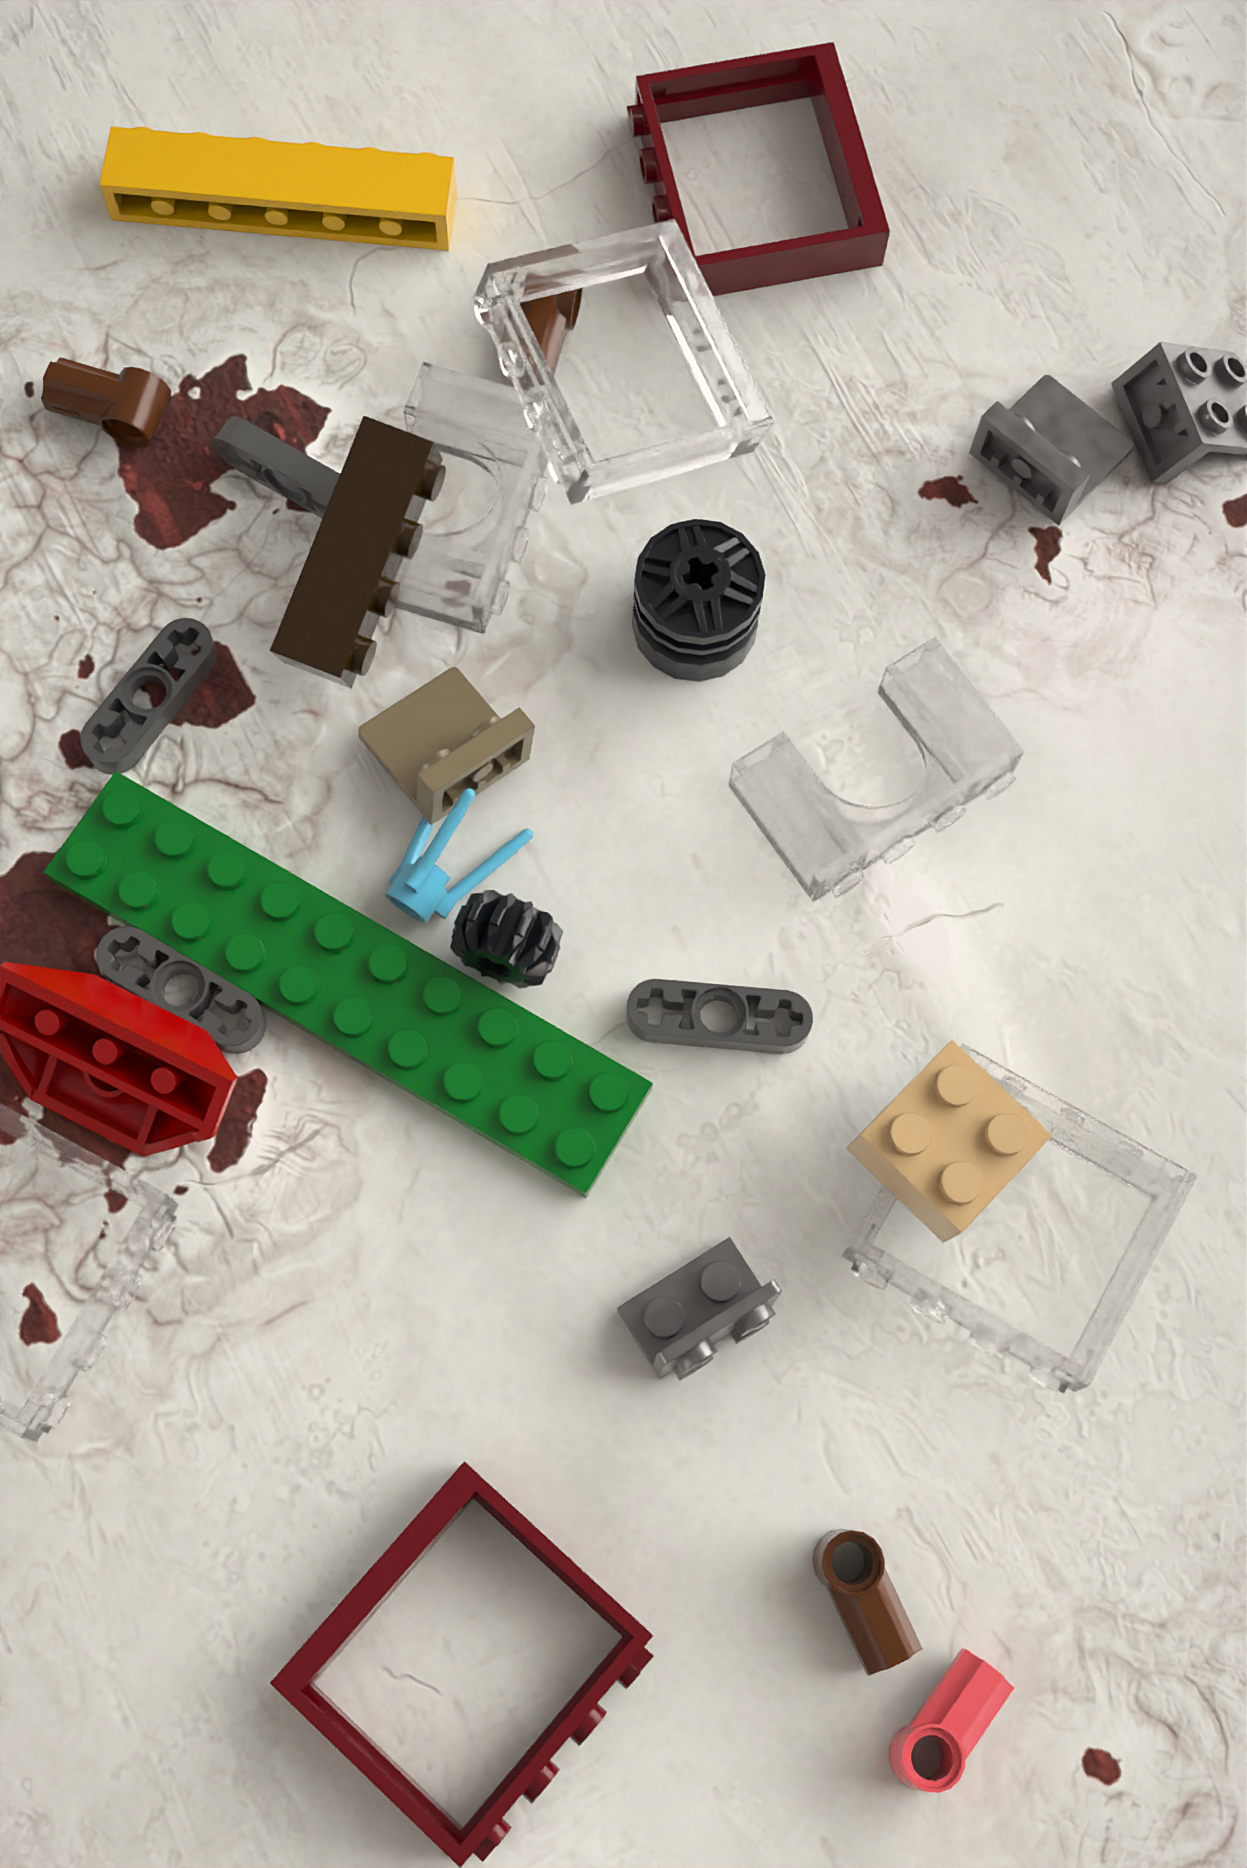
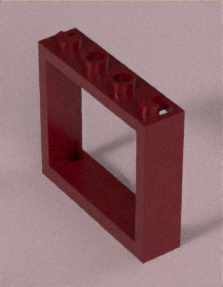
(752, 83)
(534, 1768)

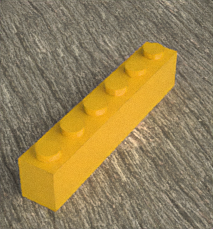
(279, 188)

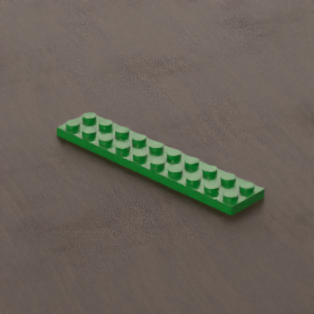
(352, 983)

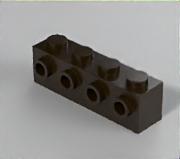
(359, 552)

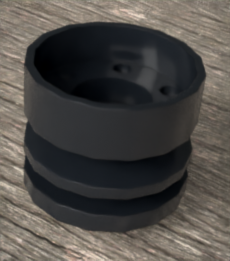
(697, 599)

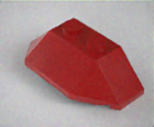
(111, 1059)

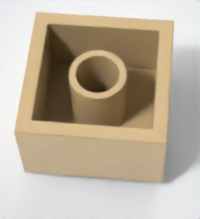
(949, 1142)

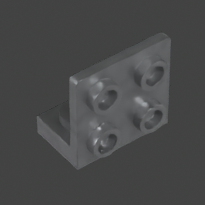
(1183, 406)
(1050, 447)
(698, 1307)

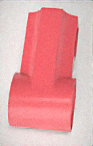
(954, 1717)

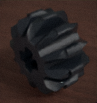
(506, 939)

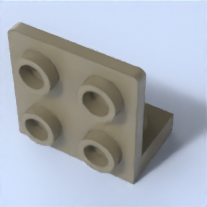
(446, 742)

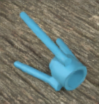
(420, 884)

